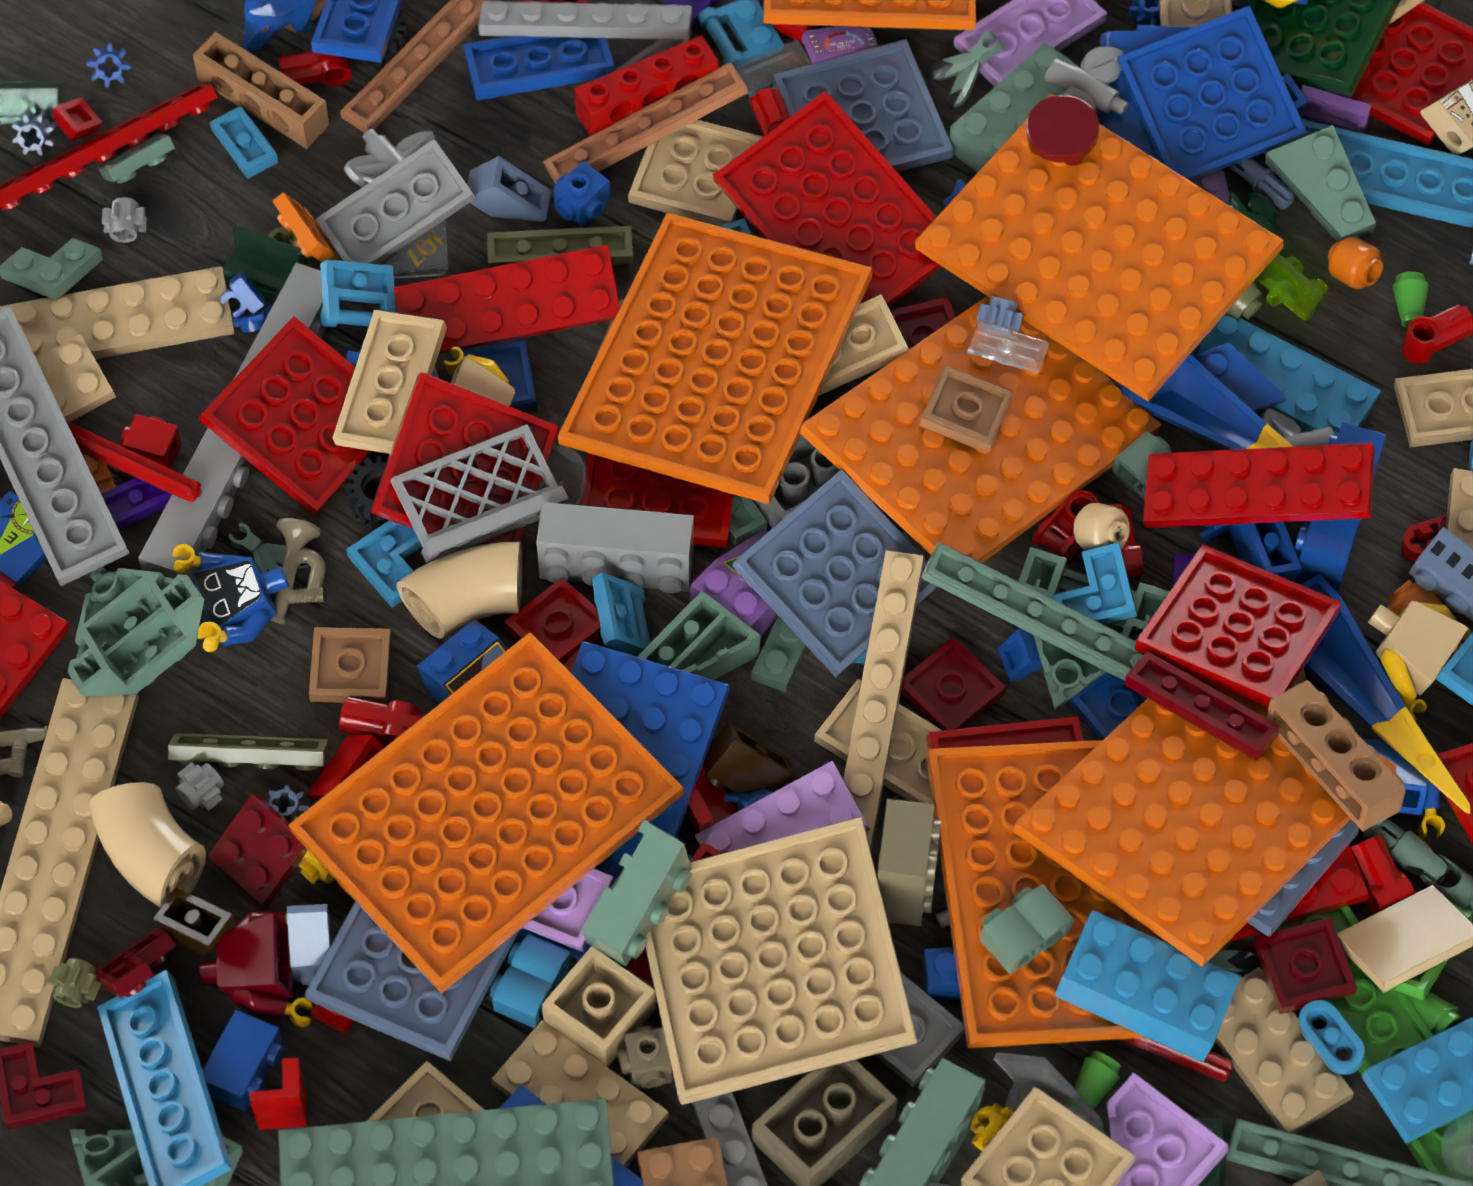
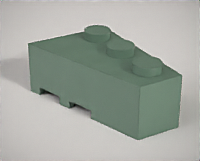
(1325, 182)
(704, 640)
(638, 895)

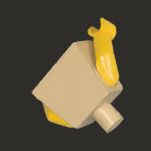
(479, 376)
(1416, 647)

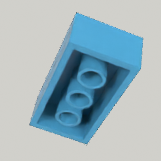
(1147, 986)

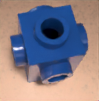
(581, 194)

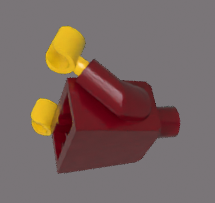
(256, 966)

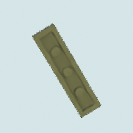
(522, 246)
(234, 750)

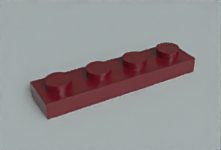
(1202, 705)

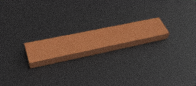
(412, 64)
(651, 123)

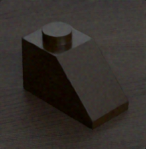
(745, 762)
(193, 921)

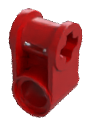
(1058, 529)

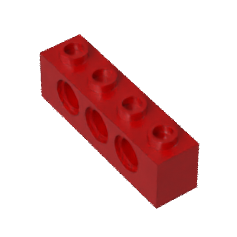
(641, 84)

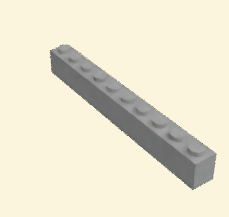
(215, 462)

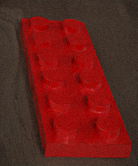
(517, 298)
(1259, 485)

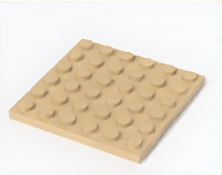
(778, 964)

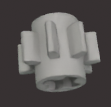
(124, 220)
(199, 786)

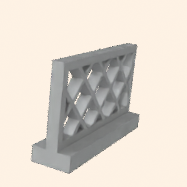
(485, 525)

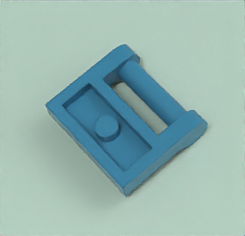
(747, 25)
(356, 284)
(621, 613)

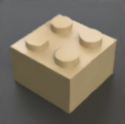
(599, 1005)

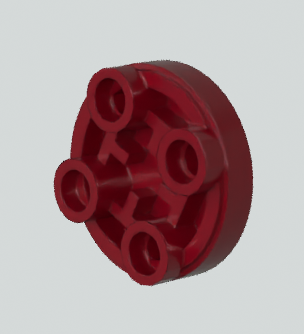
(1062, 129)

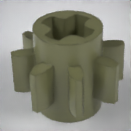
(74, 983)

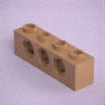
(261, 90)
(1336, 755)

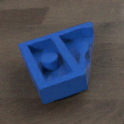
(1240, 377)

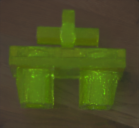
(1289, 286)

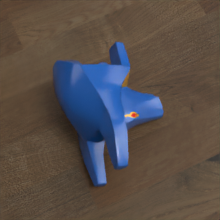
(267, 17)

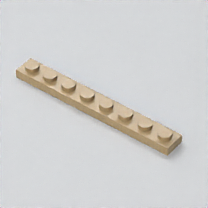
(882, 683)

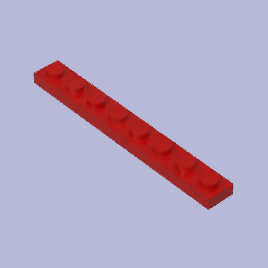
(105, 144)

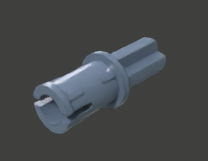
(1263, 181)

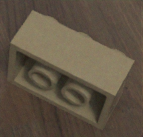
(908, 860)
(824, 1122)

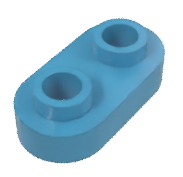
(1333, 1038)

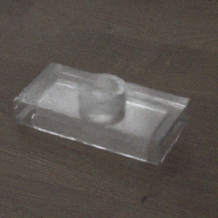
(1008, 347)

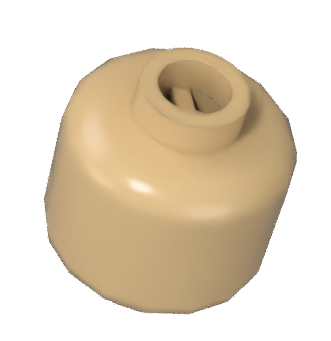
(1100, 526)

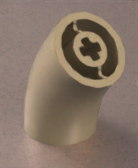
(464, 587)
(146, 841)

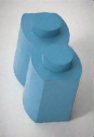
(532, 976)

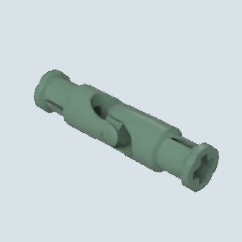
(1418, 858)

